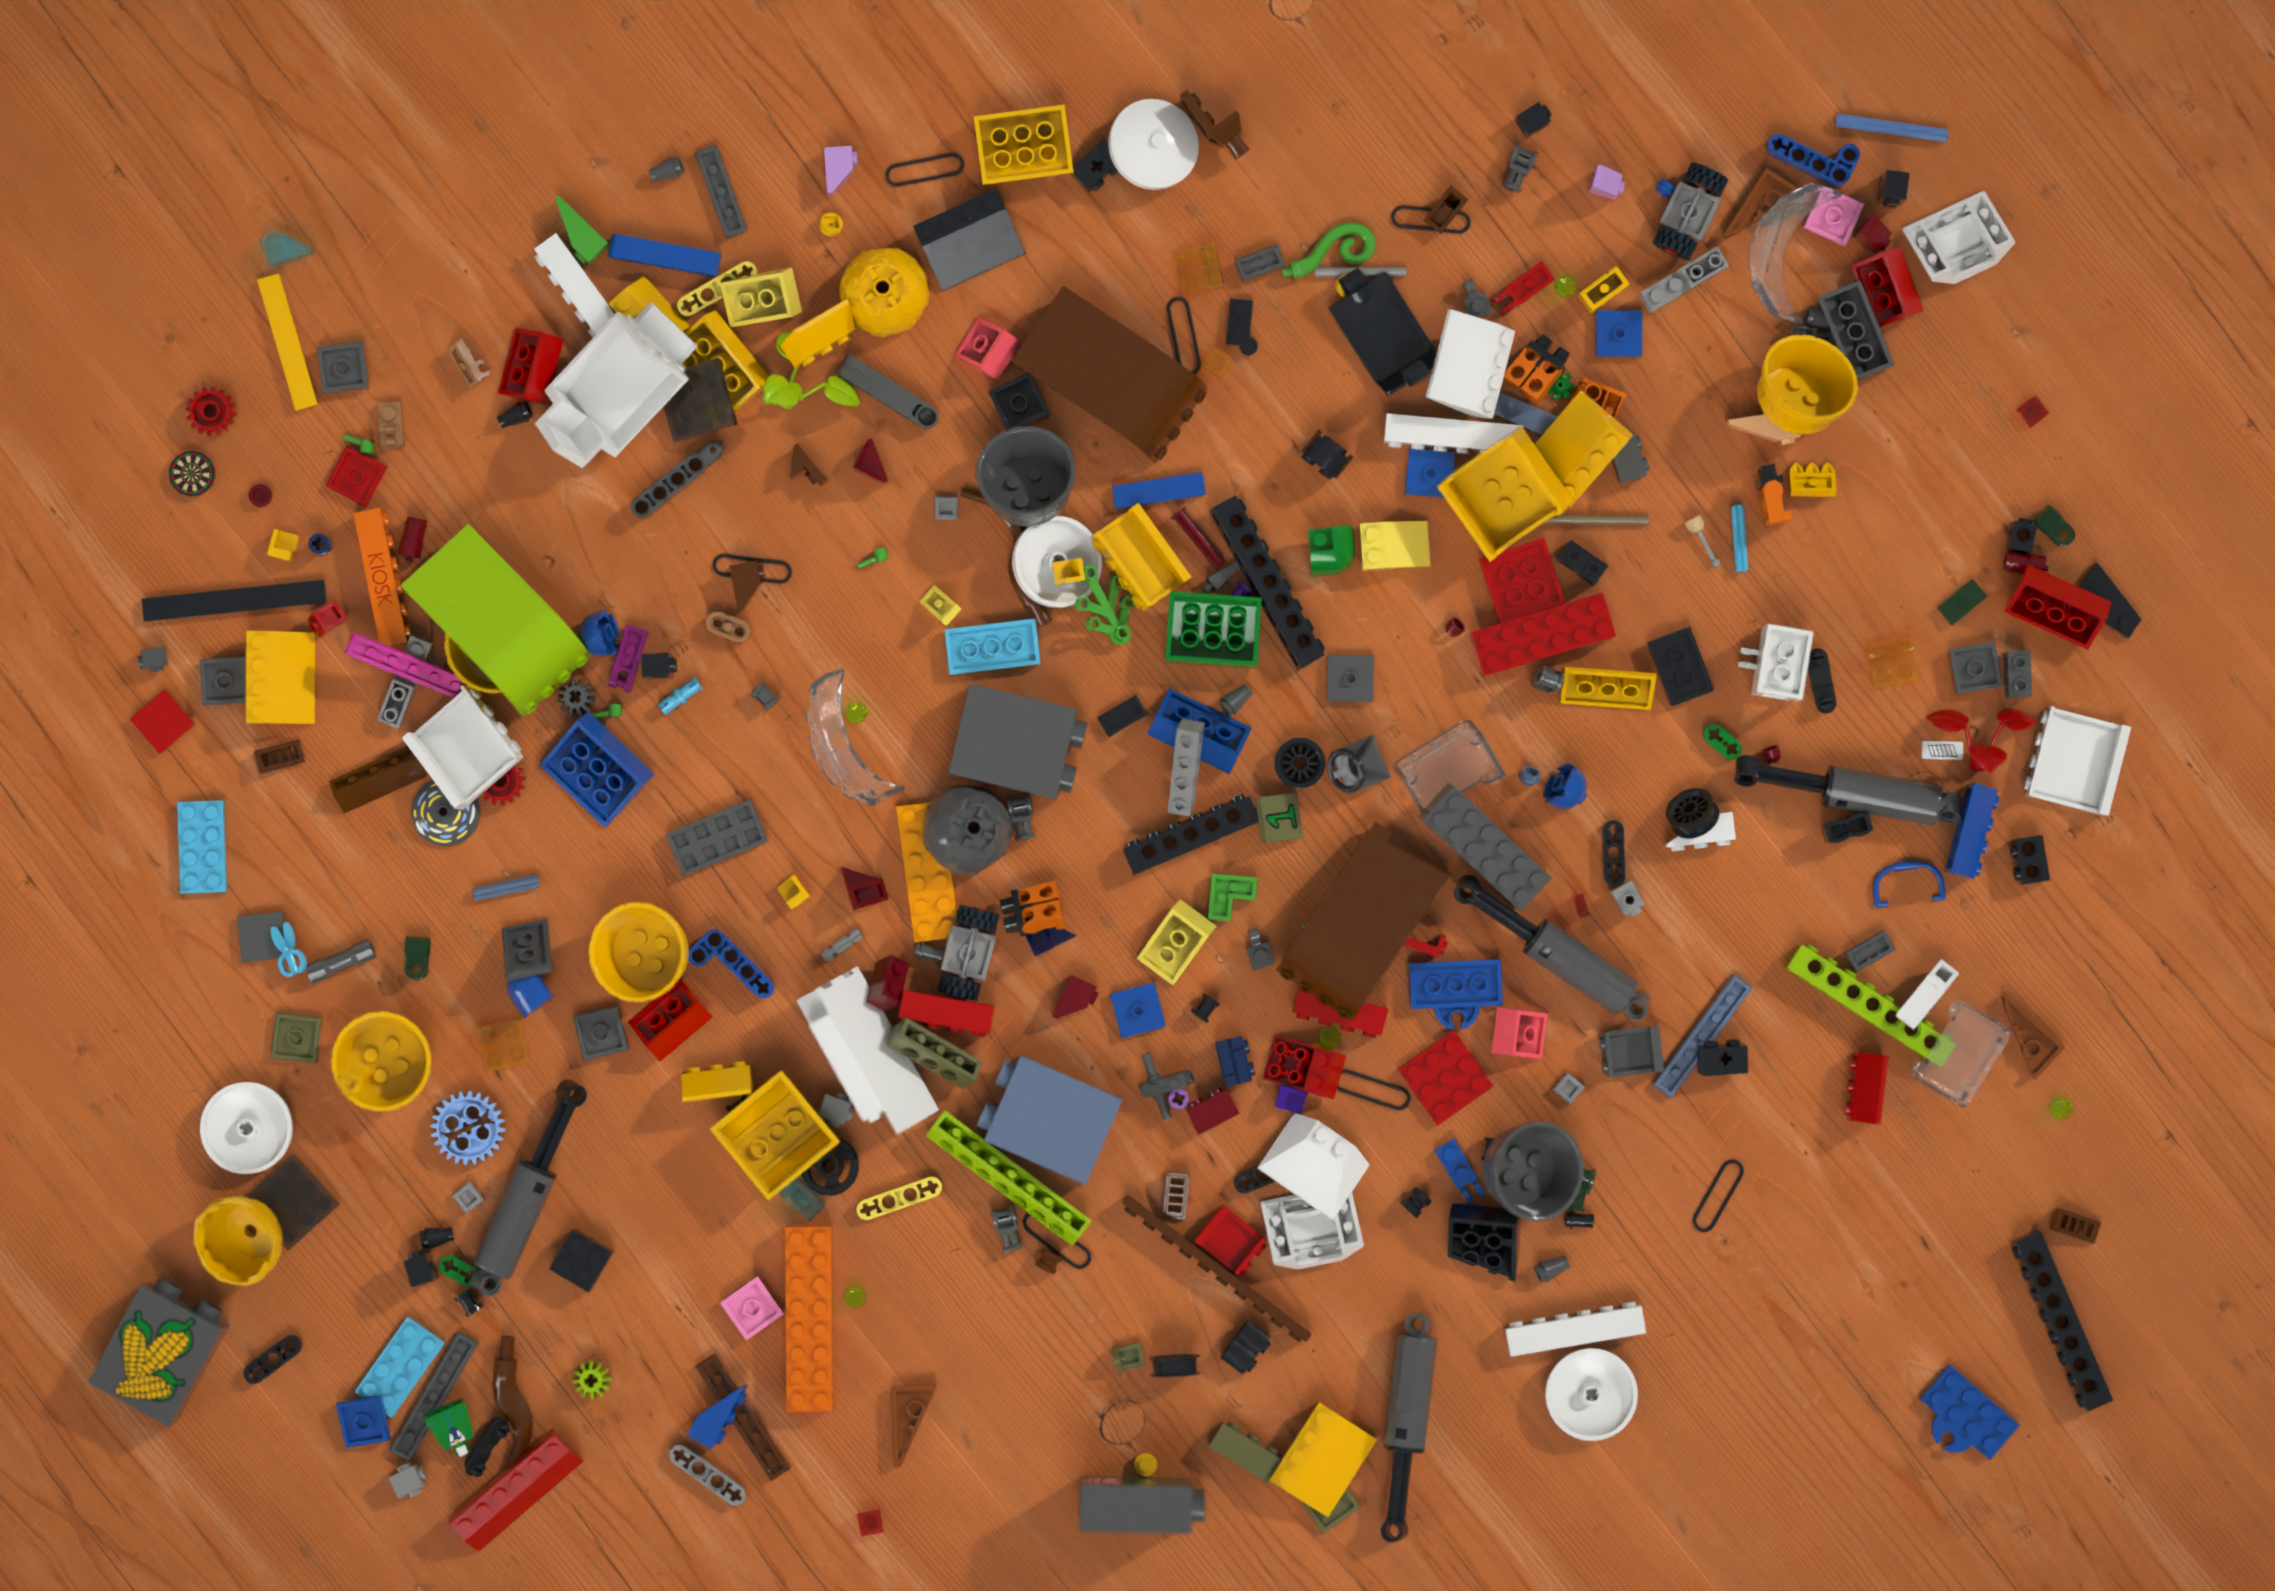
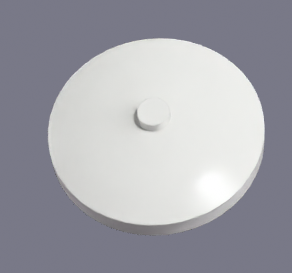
(1153, 144)
(1049, 543)
(246, 1128)
(1591, 1394)

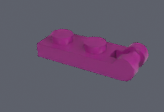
(628, 657)

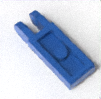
(1458, 1168)

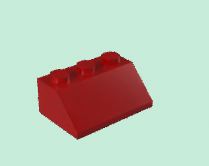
(1888, 286)
(530, 365)
(670, 1020)
(1866, 1087)

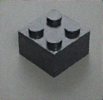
(1019, 402)
(581, 1260)

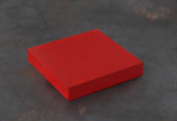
(356, 476)
(162, 721)

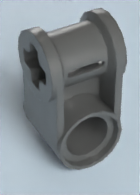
(1547, 679)

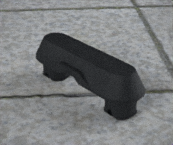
(1821, 681)
(481, 1451)

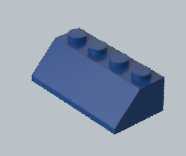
(1221, 737)
(1971, 831)

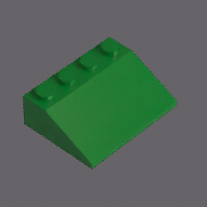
(1213, 630)

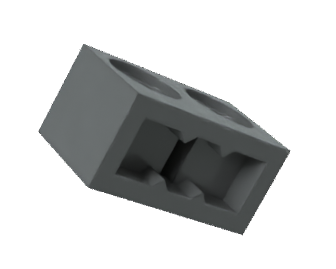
(2017, 674)

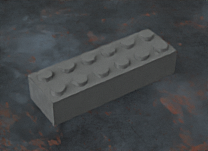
(1484, 847)

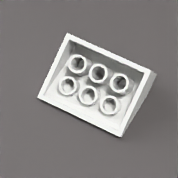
(1470, 364)

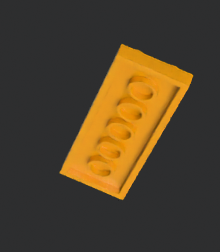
(927, 882)

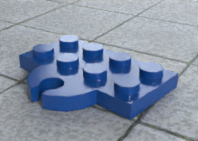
(1455, 988)
(1967, 1415)

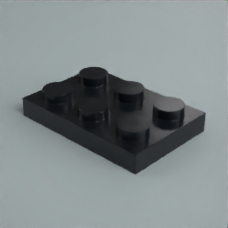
(1680, 666)

